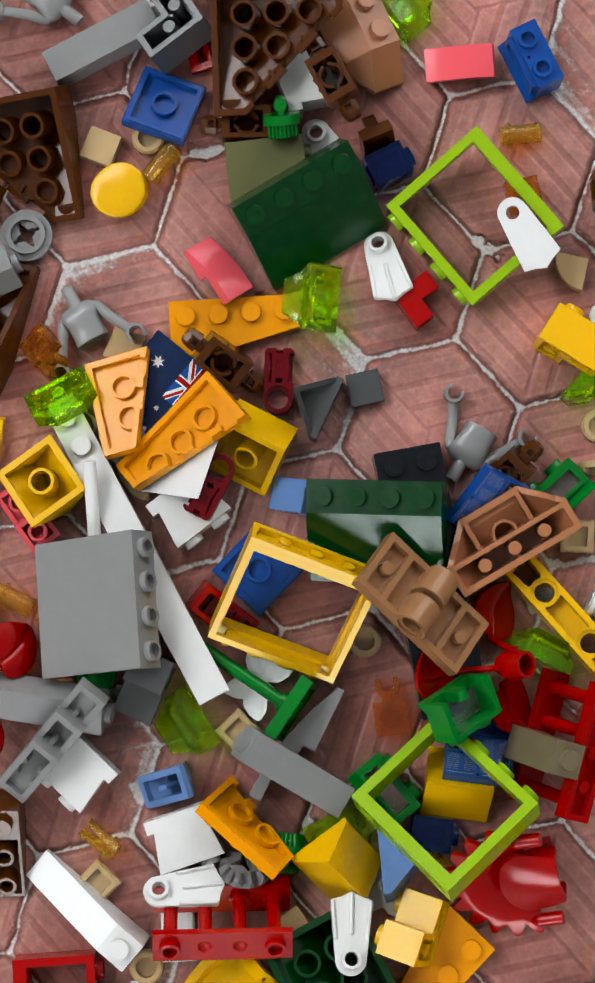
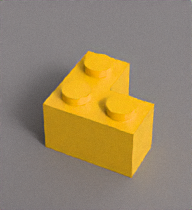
(568, 338)
(415, 930)

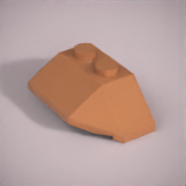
(366, 44)
(507, 535)

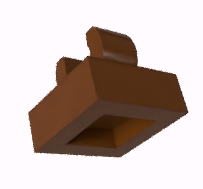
(375, 135)

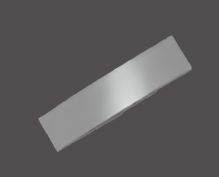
(305, 733)
(53, 740)

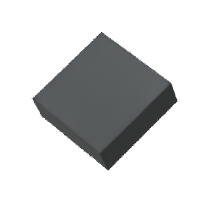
(364, 388)

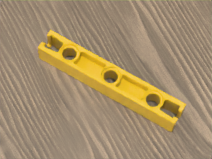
(560, 614)

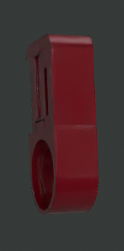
(277, 375)
(211, 492)

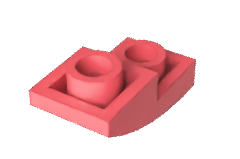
(459, 63)
(221, 270)
(32, 536)

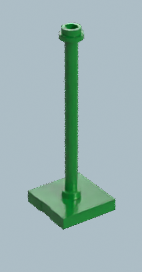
(287, 704)

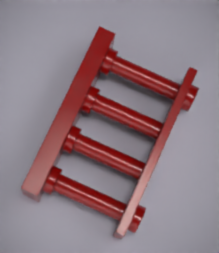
(576, 796)
(234, 942)

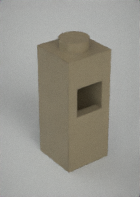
(544, 752)

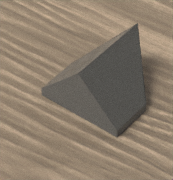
(316, 402)

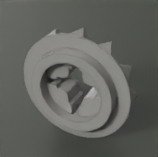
(31, 221)
(235, 875)

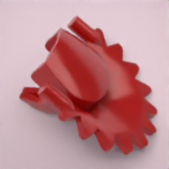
(514, 885)

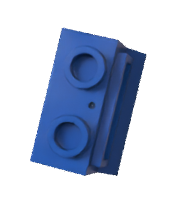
(531, 61)

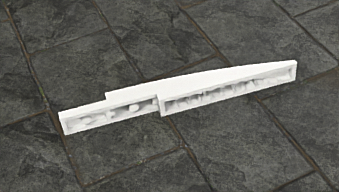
(119, 515)

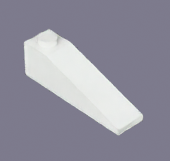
(95, 918)

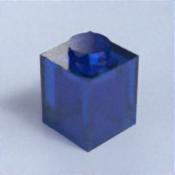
(389, 166)
(434, 832)

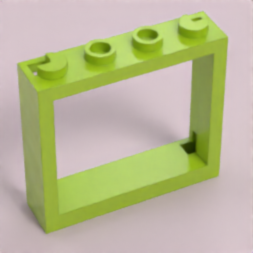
(509, 175)
(449, 884)

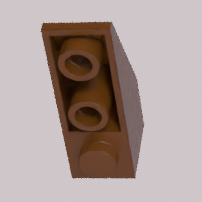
(12, 846)

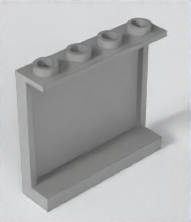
(97, 604)

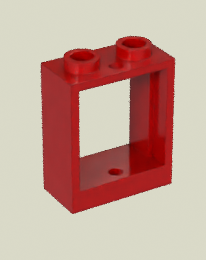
(23, 964)

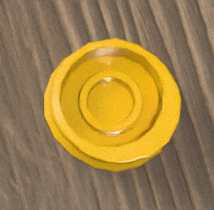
(119, 190)

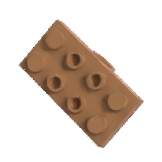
(421, 603)

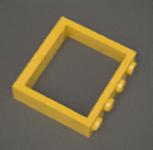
(271, 647)

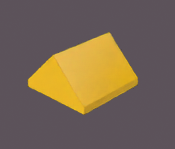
(42, 483)
(452, 797)
(340, 861)

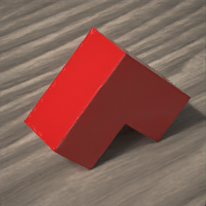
(413, 303)

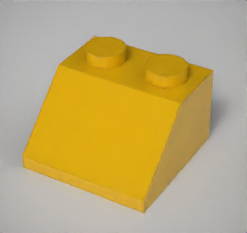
(255, 449)

